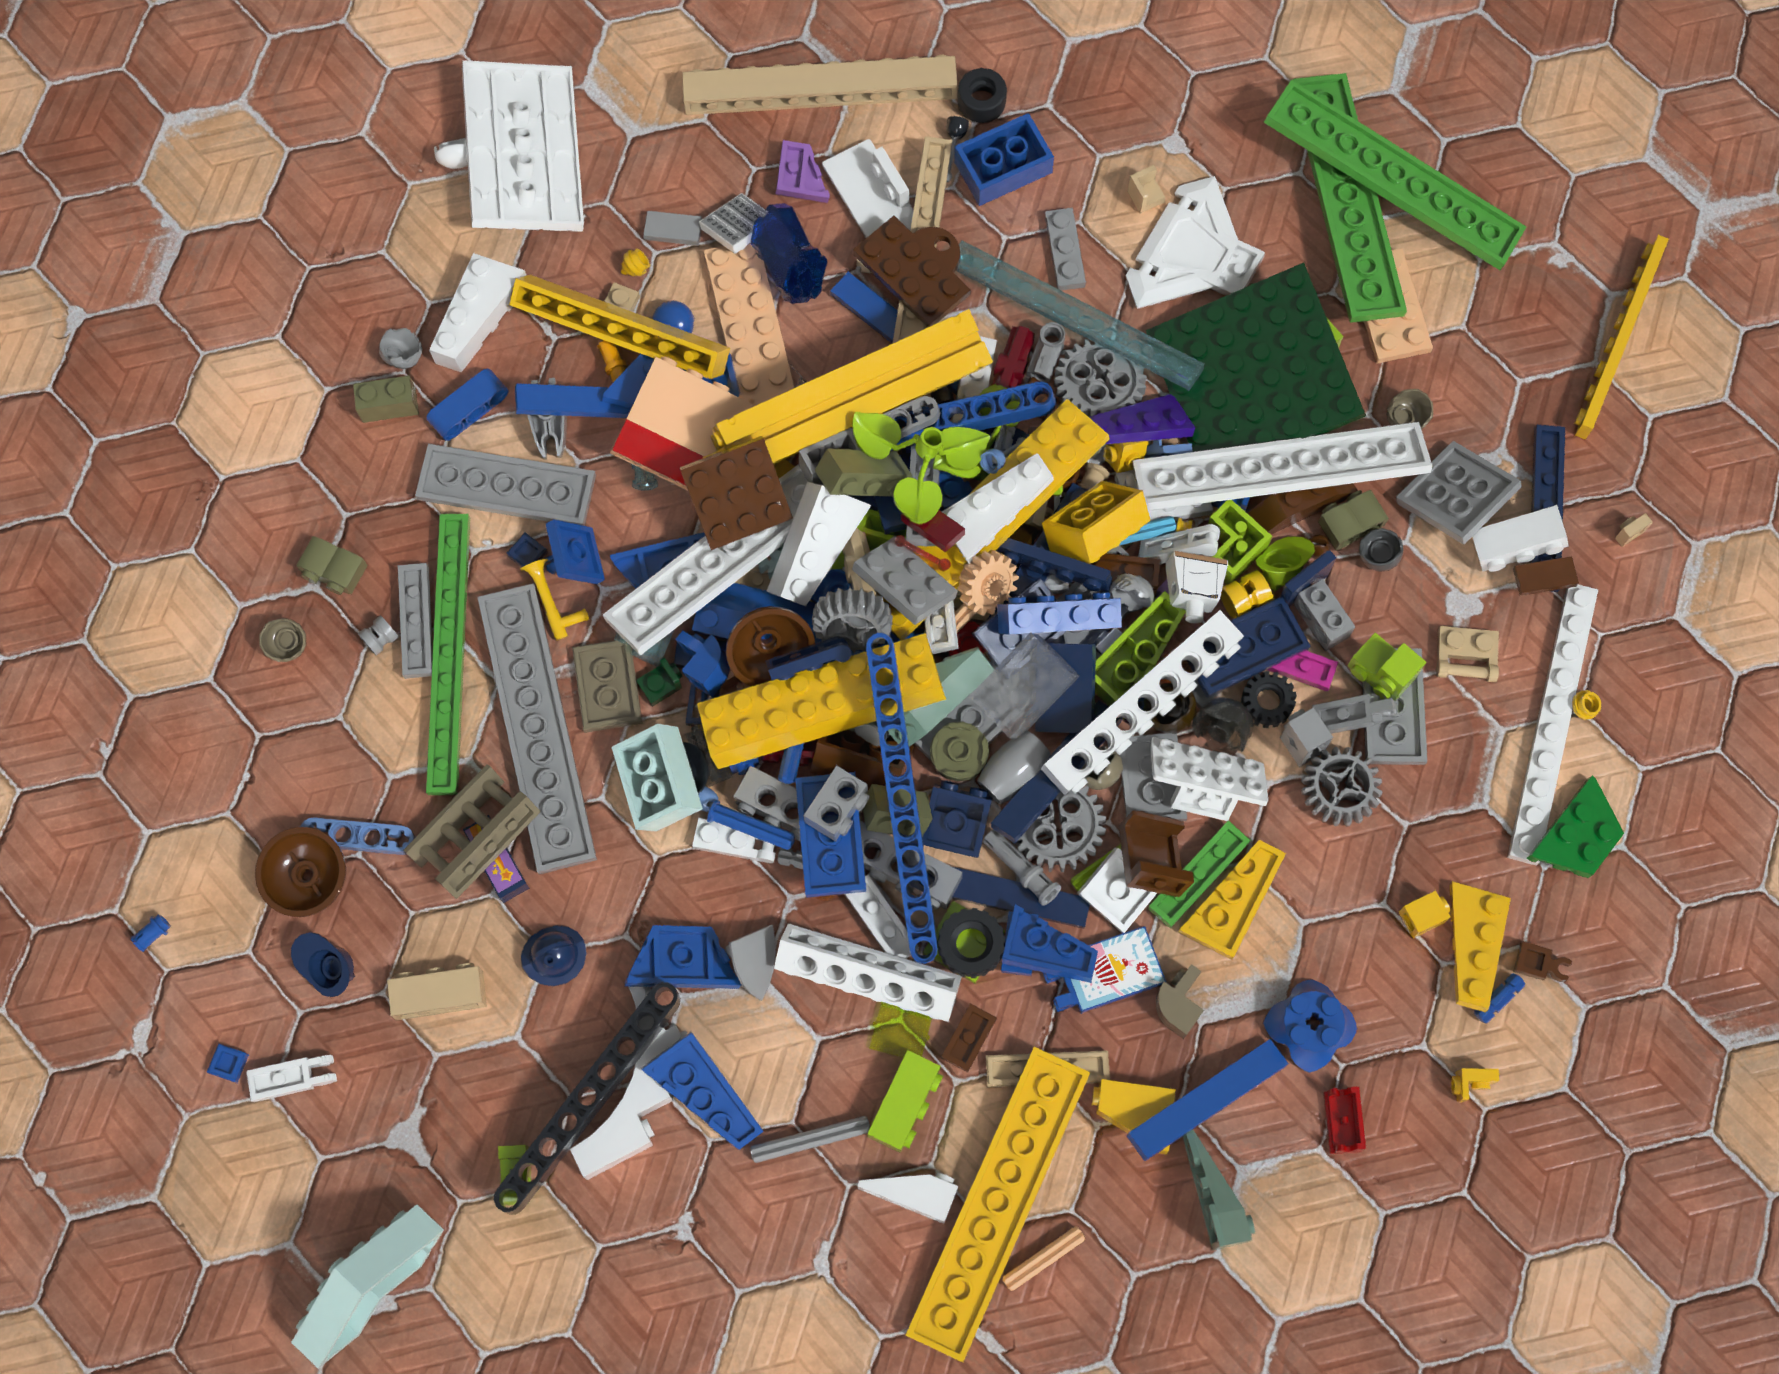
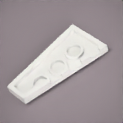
(997, 503)

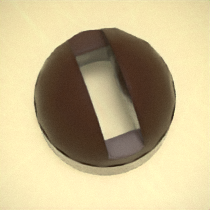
(1319, 549)

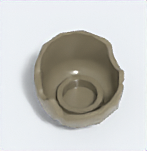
(1410, 407)
(282, 640)
(1108, 775)

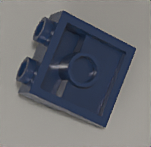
(957, 819)

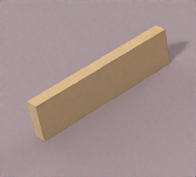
(1007, 1069)

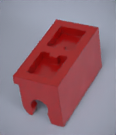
(1344, 1120)

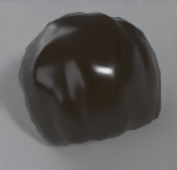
(1179, 717)

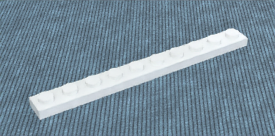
(1553, 722)

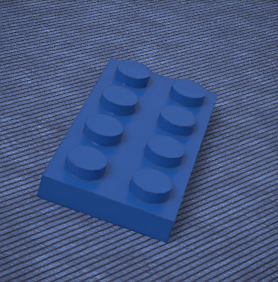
(828, 864)

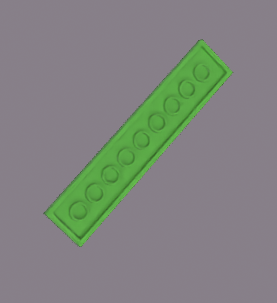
(1395, 174)
(1355, 224)

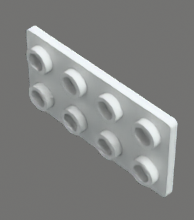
(869, 186)
(1206, 779)

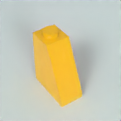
(1130, 1104)

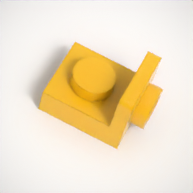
(1478, 1078)

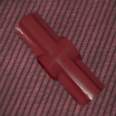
(1013, 361)

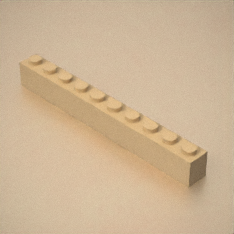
(820, 85)

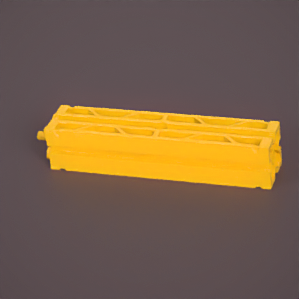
(865, 386)

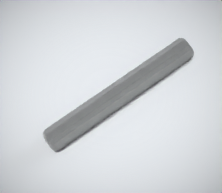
(810, 1139)

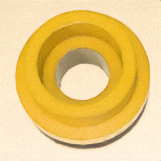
(1586, 704)

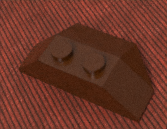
(1287, 508)

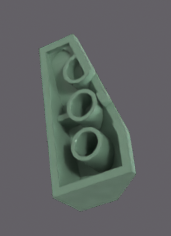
(959, 678)
(1220, 1207)

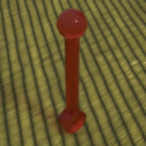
(943, 564)

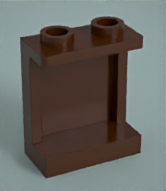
(1153, 854)

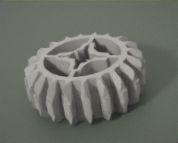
(852, 616)
(1351, 792)

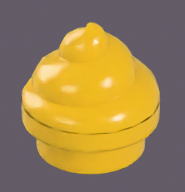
(634, 263)

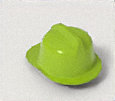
(1284, 560)

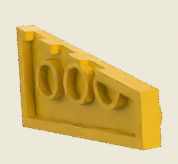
(1232, 906)
(1477, 941)

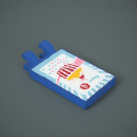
(1122, 969)

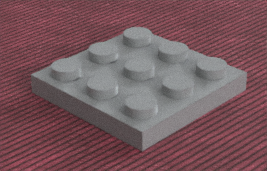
(1459, 492)

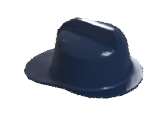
(322, 964)

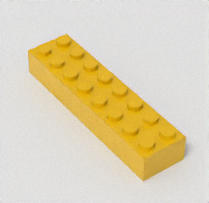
(815, 703)

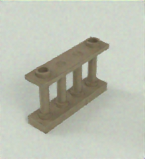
(486, 846)

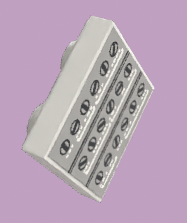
(733, 222)

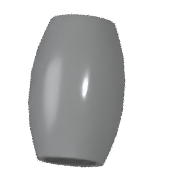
(1013, 766)

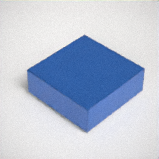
(227, 1063)

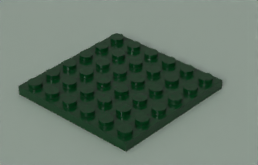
(1266, 365)

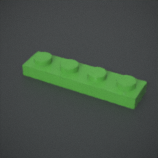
(1206, 869)

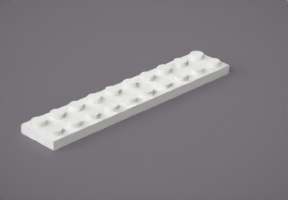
(1282, 466)
(697, 578)

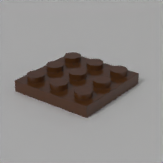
(736, 493)

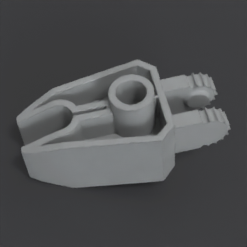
(548, 425)

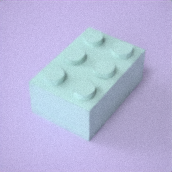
(656, 777)

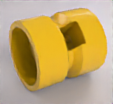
(1247, 595)

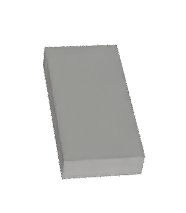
(672, 228)

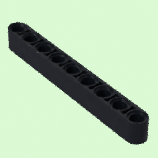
(586, 1113)

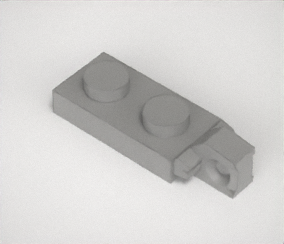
(1355, 712)

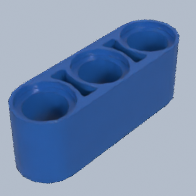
(467, 404)

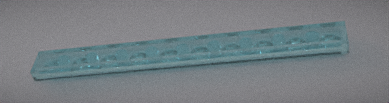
(1079, 316)

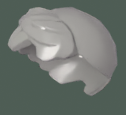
(400, 348)
(1133, 591)

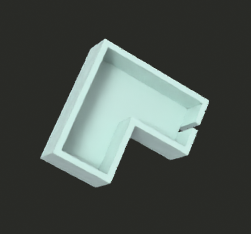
(362, 1281)

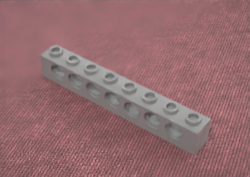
(758, 784)

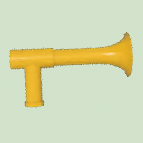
(557, 623)

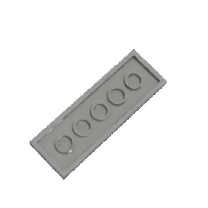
(505, 485)

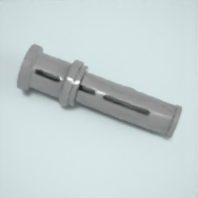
(1030, 875)

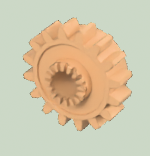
(987, 582)

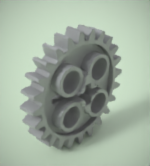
(1099, 379)
(1084, 821)

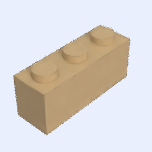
(436, 992)

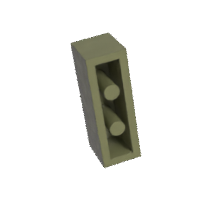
(858, 474)

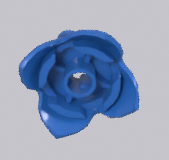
(1310, 1047)

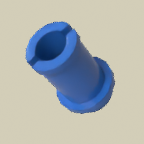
(150, 932)

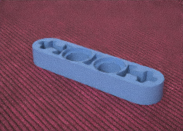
(358, 832)

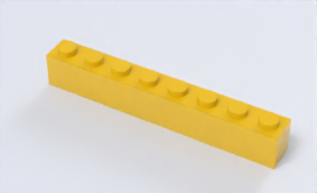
(619, 326)

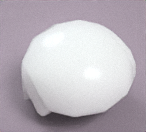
(452, 154)

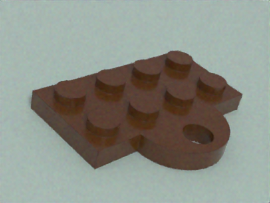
(915, 268)

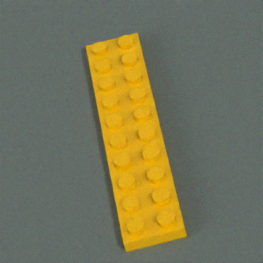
(1065, 445)
(997, 1204)

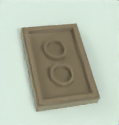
(607, 686)

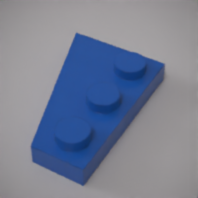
(1044, 949)

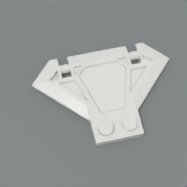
(1193, 250)

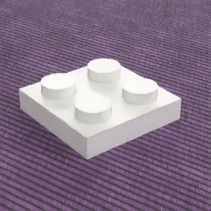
(1109, 895)

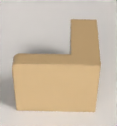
(1145, 190)

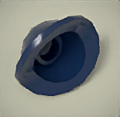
(554, 955)

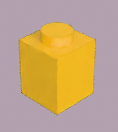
(1425, 913)

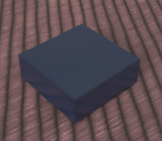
(526, 551)

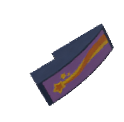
(503, 871)

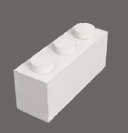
(1520, 539)

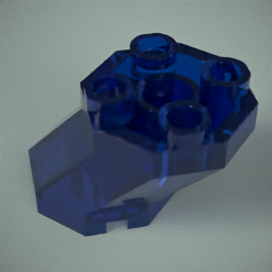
(788, 254)

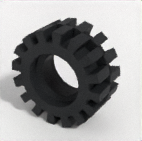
(1280, 687)

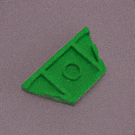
(1581, 833)

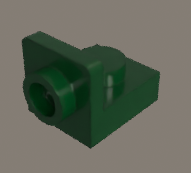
(660, 682)

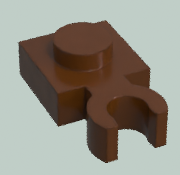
(1537, 962)

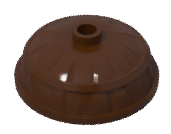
(748, 651)
(285, 861)

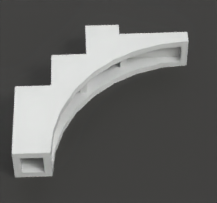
(624, 1131)

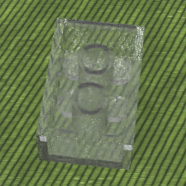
(1024, 685)

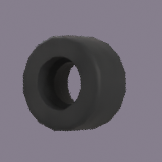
(984, 80)

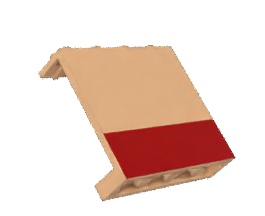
(674, 420)

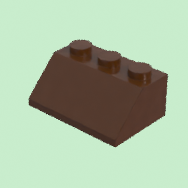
(854, 755)

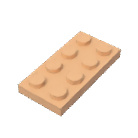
(1404, 335)

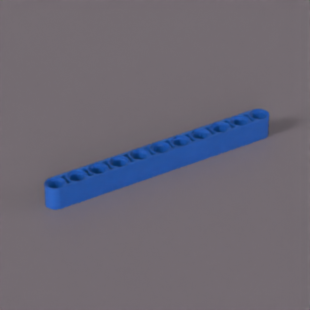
(899, 812)

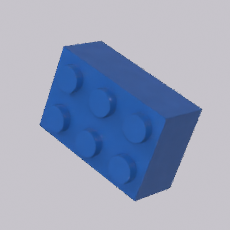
(1003, 159)

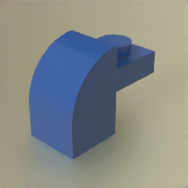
(708, 664)

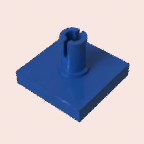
(573, 552)

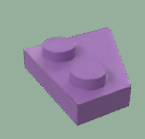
(799, 173)

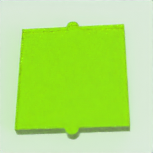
(900, 1031)

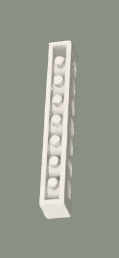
(1216, 630)

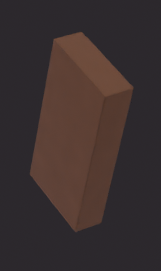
(1545, 576)

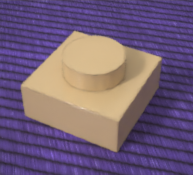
(623, 297)
(1633, 528)

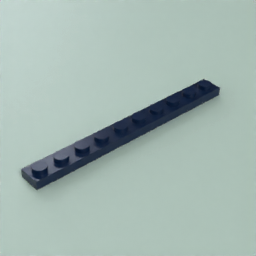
(1044, 561)

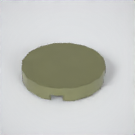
(959, 751)

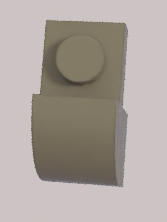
(1173, 1007)

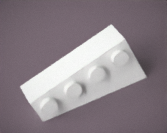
(474, 311)
(814, 542)

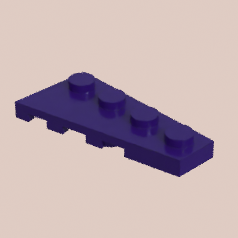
(1146, 421)

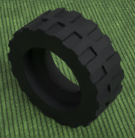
(971, 920)

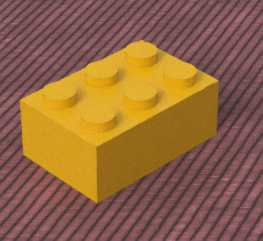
(1096, 521)

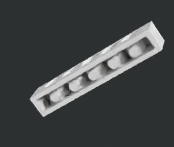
(881, 968)

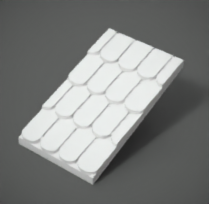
(522, 146)

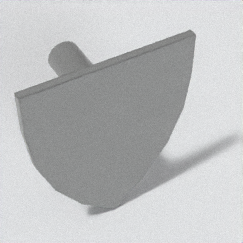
(754, 960)

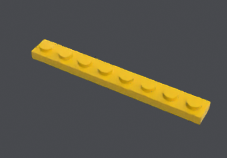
(1616, 345)

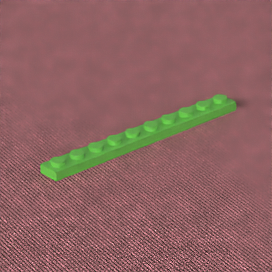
(448, 655)

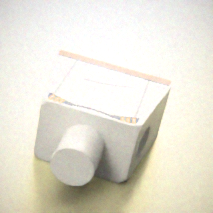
(1195, 583)

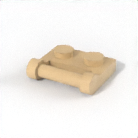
(1467, 645)

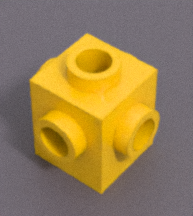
(1121, 455)

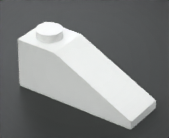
(919, 1193)

